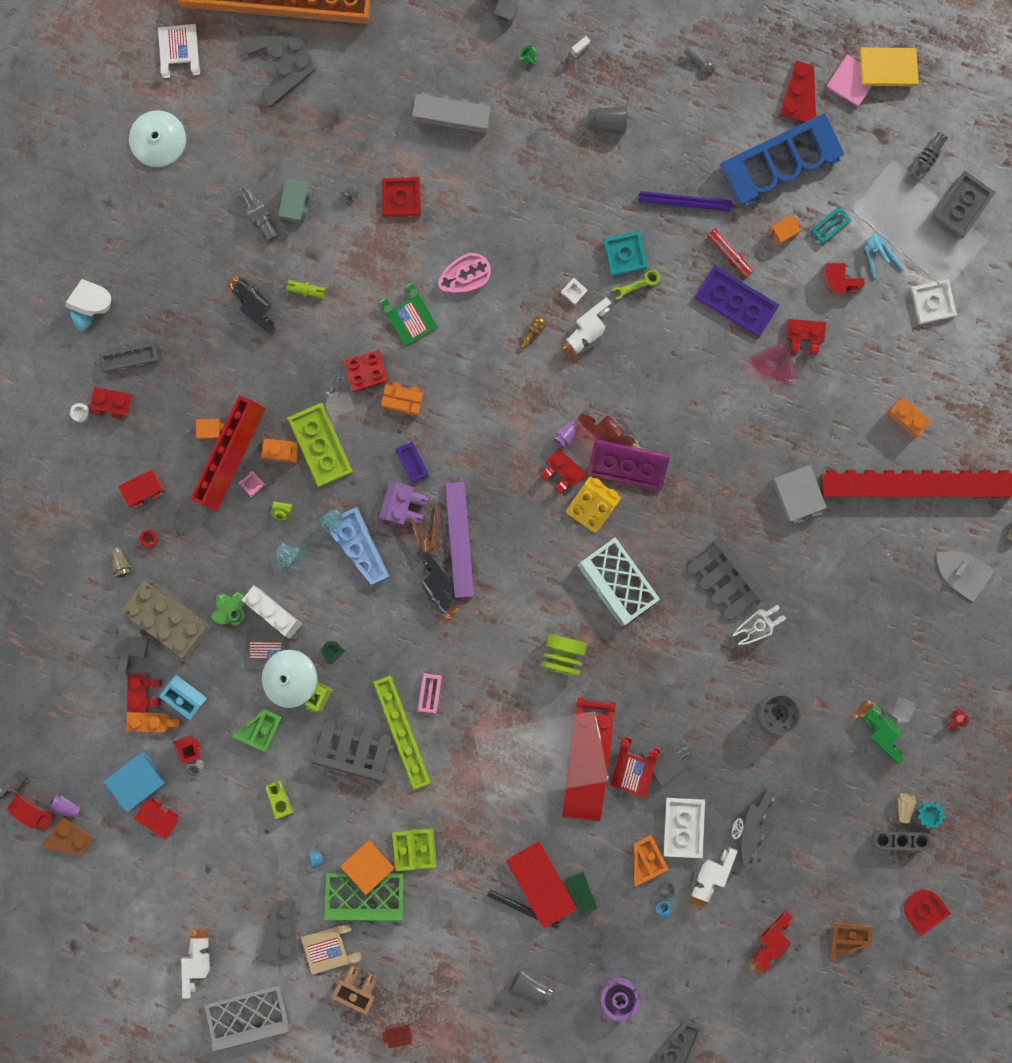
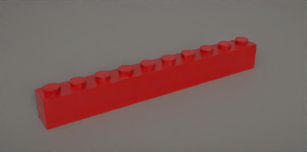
(916, 484)

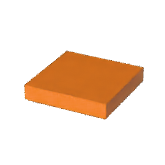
(367, 867)

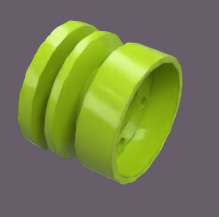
(564, 654)

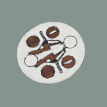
(737, 828)

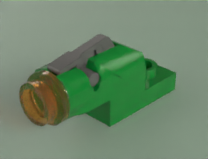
(884, 727)

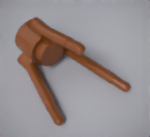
(429, 542)

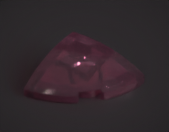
(775, 362)

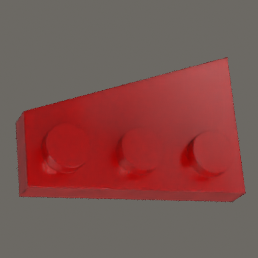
(800, 95)

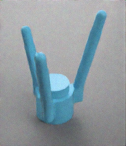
(877, 244)

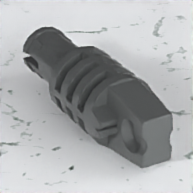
(928, 157)

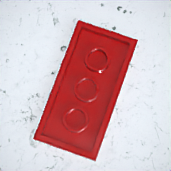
(541, 885)

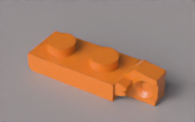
(150, 722)

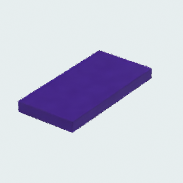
(736, 301)

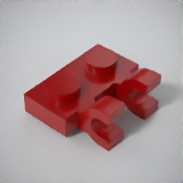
(805, 330)
(566, 468)
(138, 692)

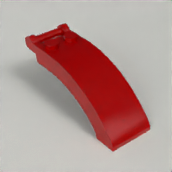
(587, 800)

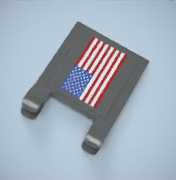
(262, 646)

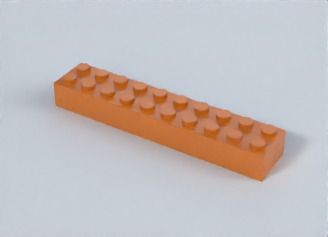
(329, 10)

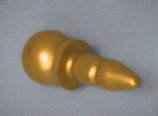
(538, 324)

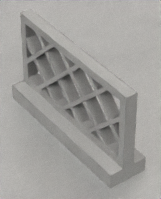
(249, 1035)

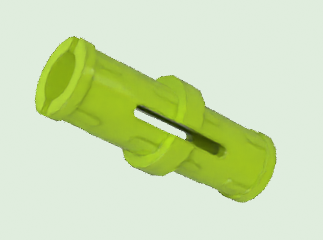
(306, 289)

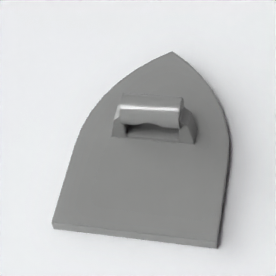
(963, 572)

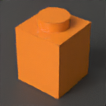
(785, 229)
(208, 429)

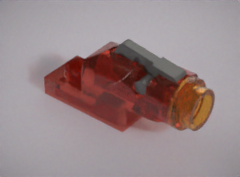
(609, 430)

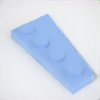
(360, 546)

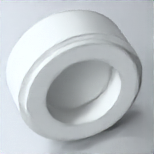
(79, 412)

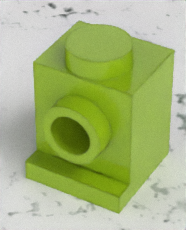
(318, 705)

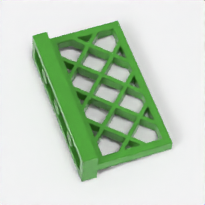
(363, 914)

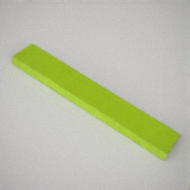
(402, 732)

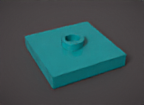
(625, 253)

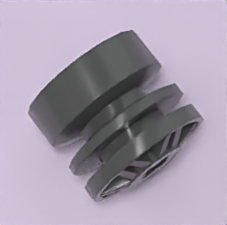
(787, 708)

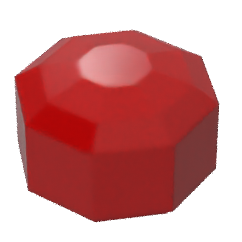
(149, 538)

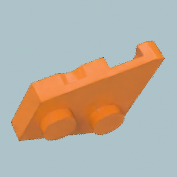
(647, 860)

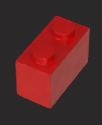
(141, 489)

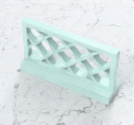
(606, 593)

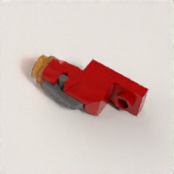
(775, 946)

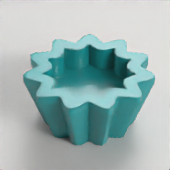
(931, 815)

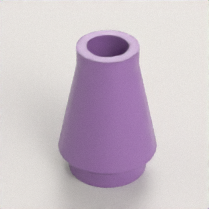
(566, 434)
(64, 807)

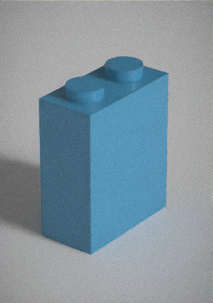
(134, 782)

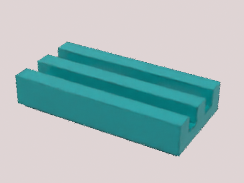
(818, 235)

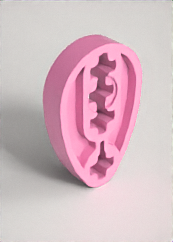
(472, 283)

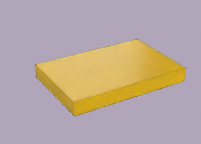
(888, 66)

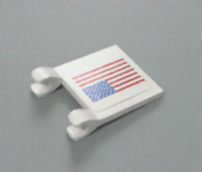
(178, 45)

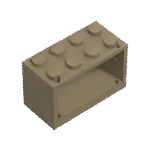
(166, 619)

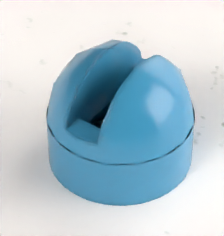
(315, 859)
(664, 909)

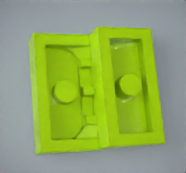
(414, 849)

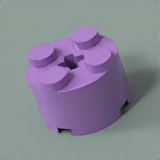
(625, 1008)

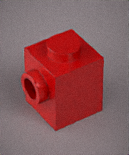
(187, 749)

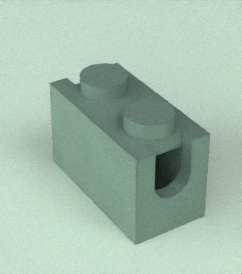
(294, 201)

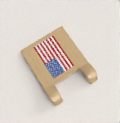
(326, 949)

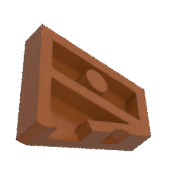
(849, 938)

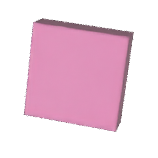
(252, 483)

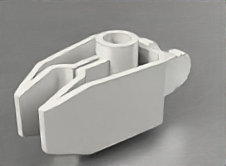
(759, 625)

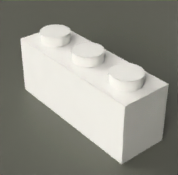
(271, 612)

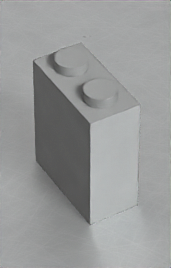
(799, 494)

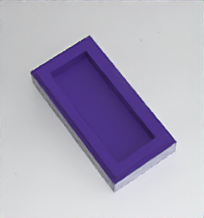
(412, 462)

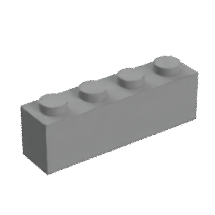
(451, 113)

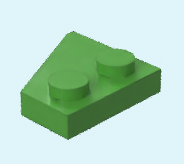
(259, 730)

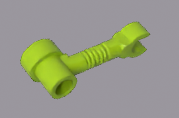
(638, 284)

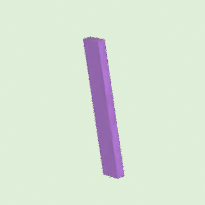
(459, 539)

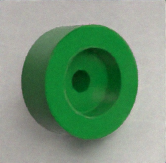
(527, 55)

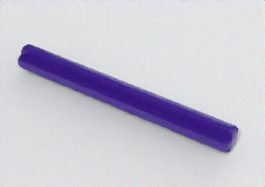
(685, 201)

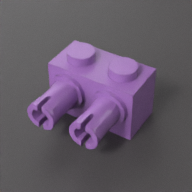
(397, 502)

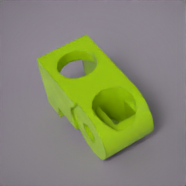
(279, 800)

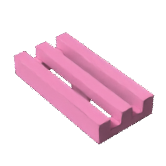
(427, 709)

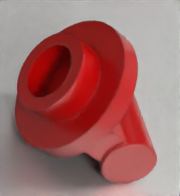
(959, 718)

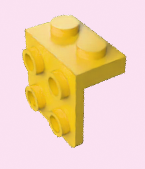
(593, 504)

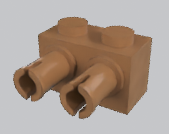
(351, 997)

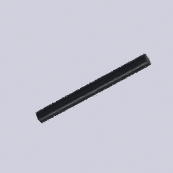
(516, 905)

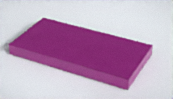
(628, 464)

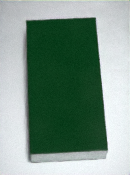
(581, 893)

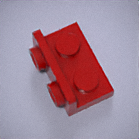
(110, 402)

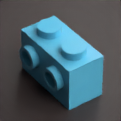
(182, 697)

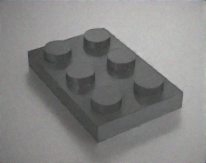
(963, 204)

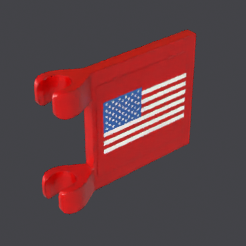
(632, 771)

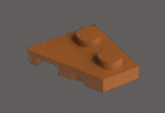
(68, 838)

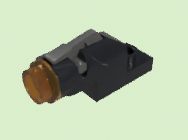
(254, 300)
(435, 589)

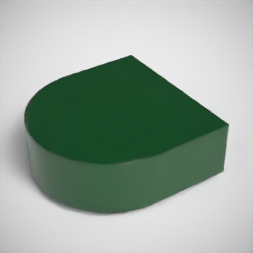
(332, 651)

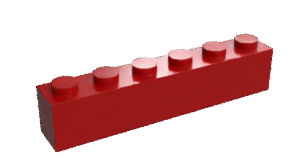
(227, 453)

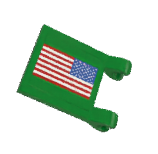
(411, 317)

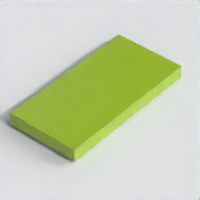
(320, 445)

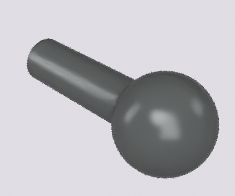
(706, 66)

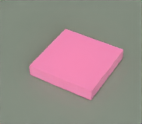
(847, 81)

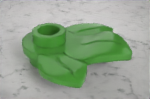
(227, 607)

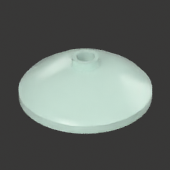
(165, 148)
(300, 677)

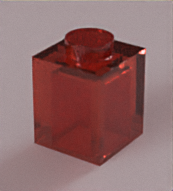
(397, 1035)

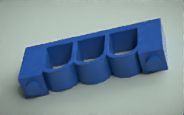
(823, 137)

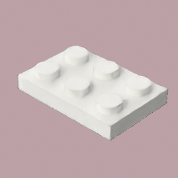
(684, 827)

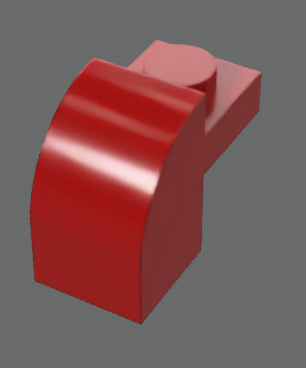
(836, 279)
(29, 813)

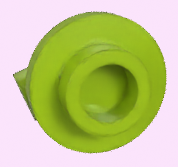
(281, 511)

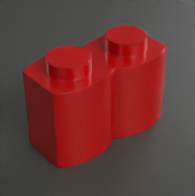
(157, 818)

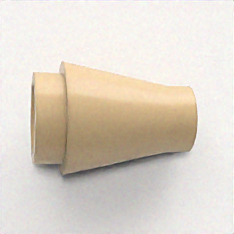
(906, 805)

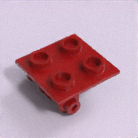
(365, 371)

